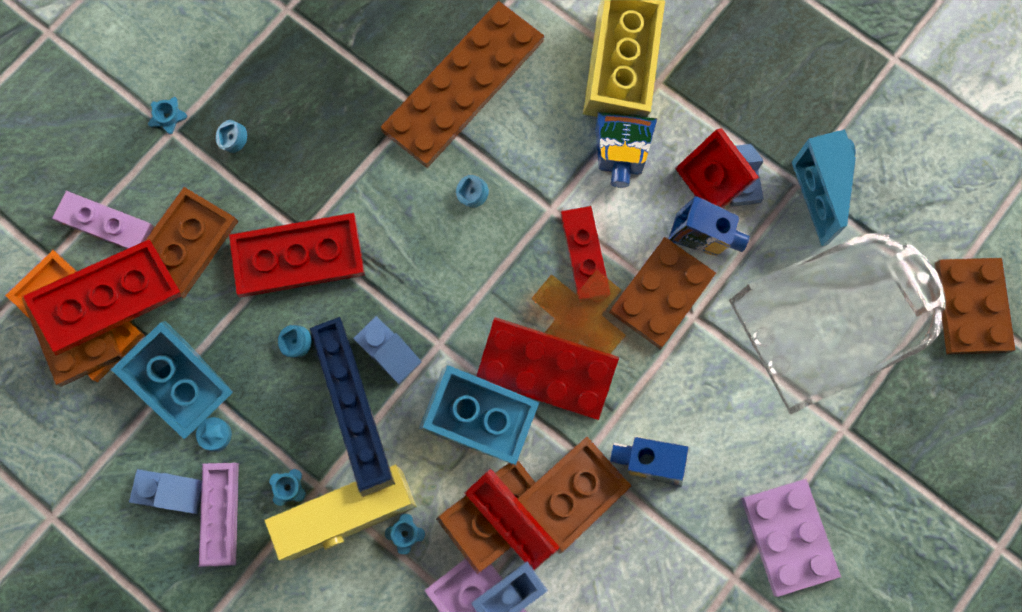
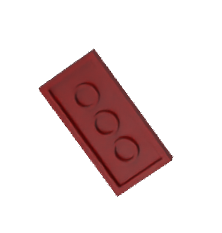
(296, 255)
(102, 297)
(547, 368)

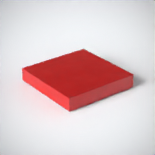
(717, 170)

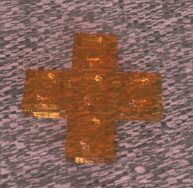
(580, 315)

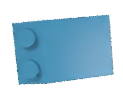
(826, 180)
(172, 379)
(479, 415)

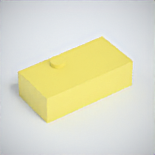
(624, 57)
(336, 516)

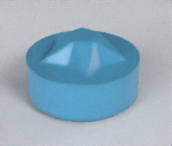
(231, 136)
(472, 191)
(294, 341)
(213, 434)

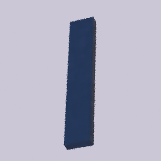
(352, 408)

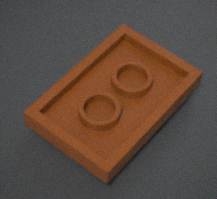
(190, 237)
(662, 293)
(976, 306)
(79, 360)
(574, 493)
(472, 531)

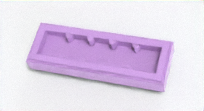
(101, 221)
(219, 514)

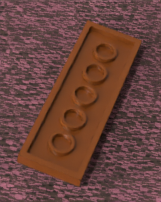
(462, 84)

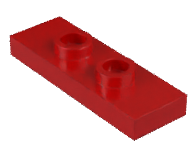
(582, 244)
(511, 519)

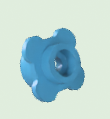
(279, 482)
(404, 543)

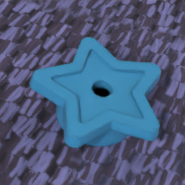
(162, 107)

